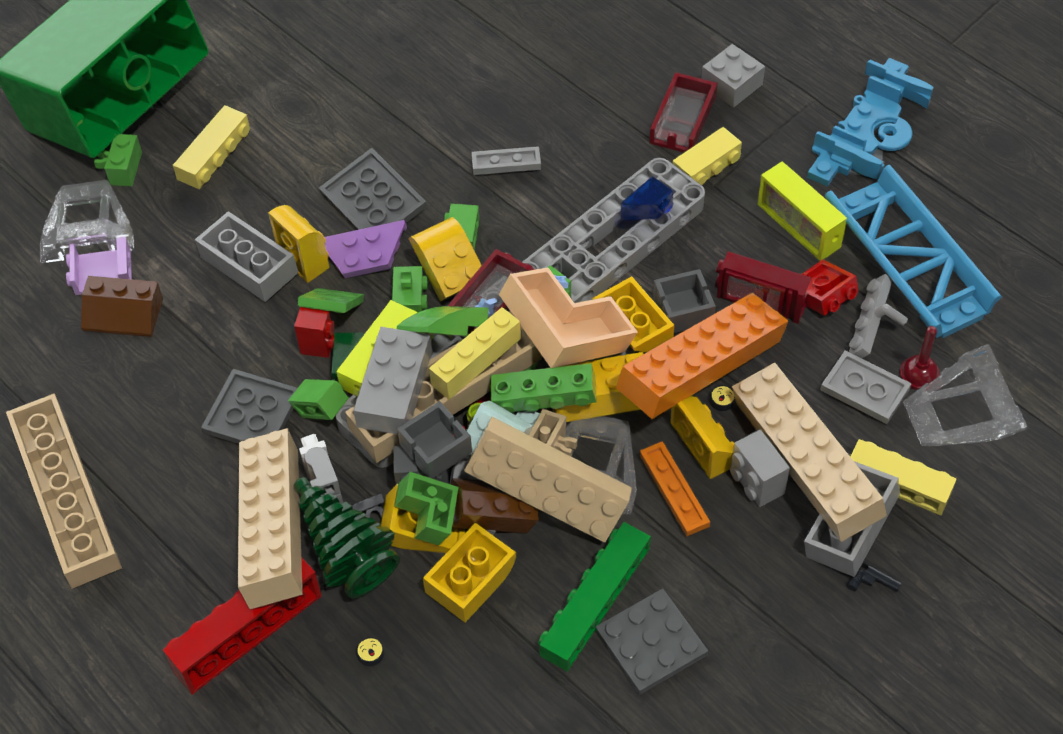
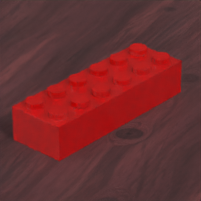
(232, 632)

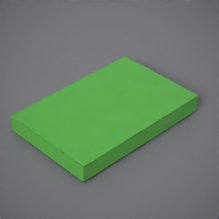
(330, 300)

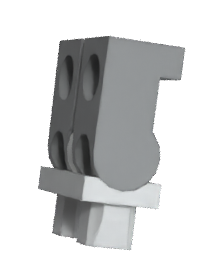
(318, 465)

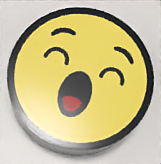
(722, 398)
(370, 651)

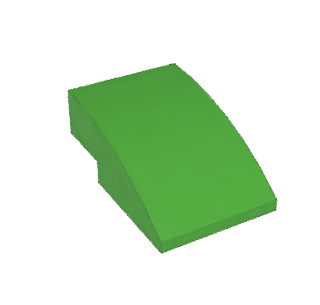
(445, 320)

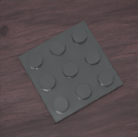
(248, 408)
(651, 641)

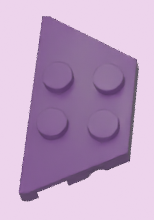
(365, 249)

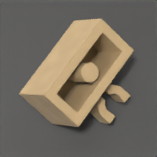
(551, 430)

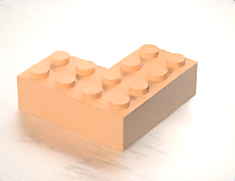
(565, 329)

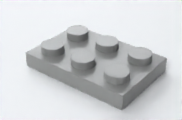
(865, 387)

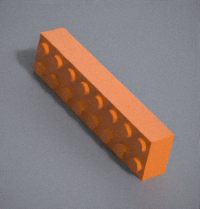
(701, 355)

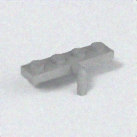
(872, 310)

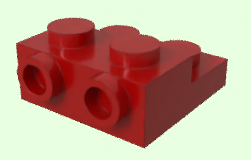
(829, 287)

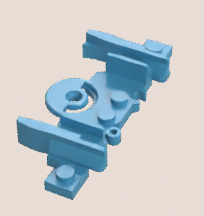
(854, 138)

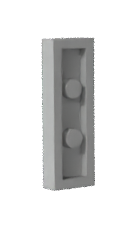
(506, 160)

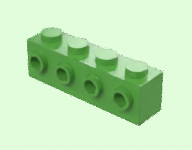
(544, 388)

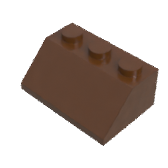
(120, 306)
(491, 508)

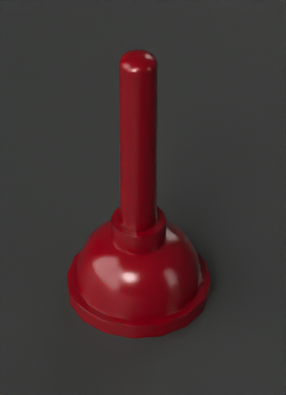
(920, 367)

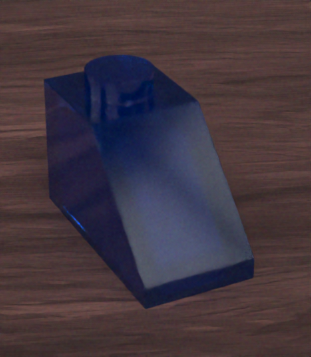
(648, 201)

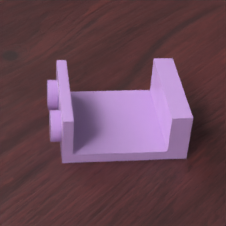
(102, 264)

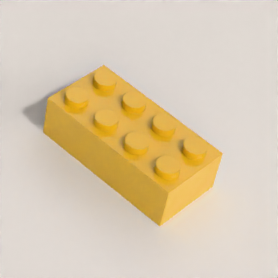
(608, 397)

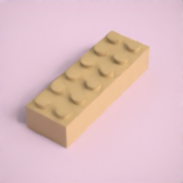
(548, 479)

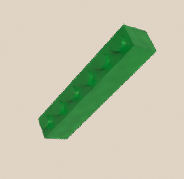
(594, 596)

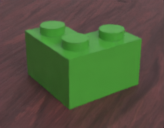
(432, 501)

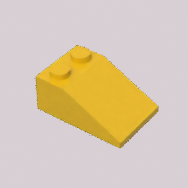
(404, 525)

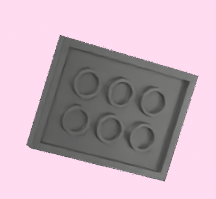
(372, 193)

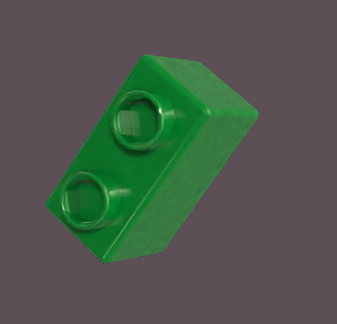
(99, 68)

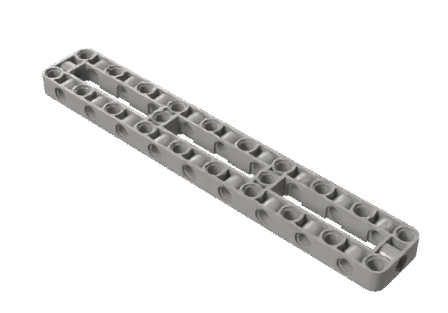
(589, 273)

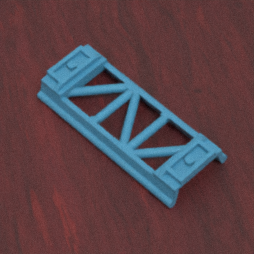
(945, 314)

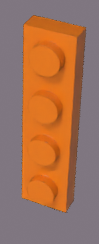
(674, 489)

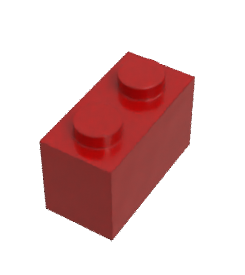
(314, 332)

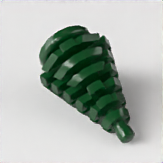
(348, 543)

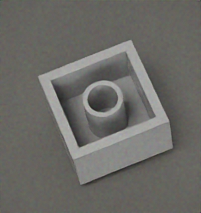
(735, 73)
(759, 468)

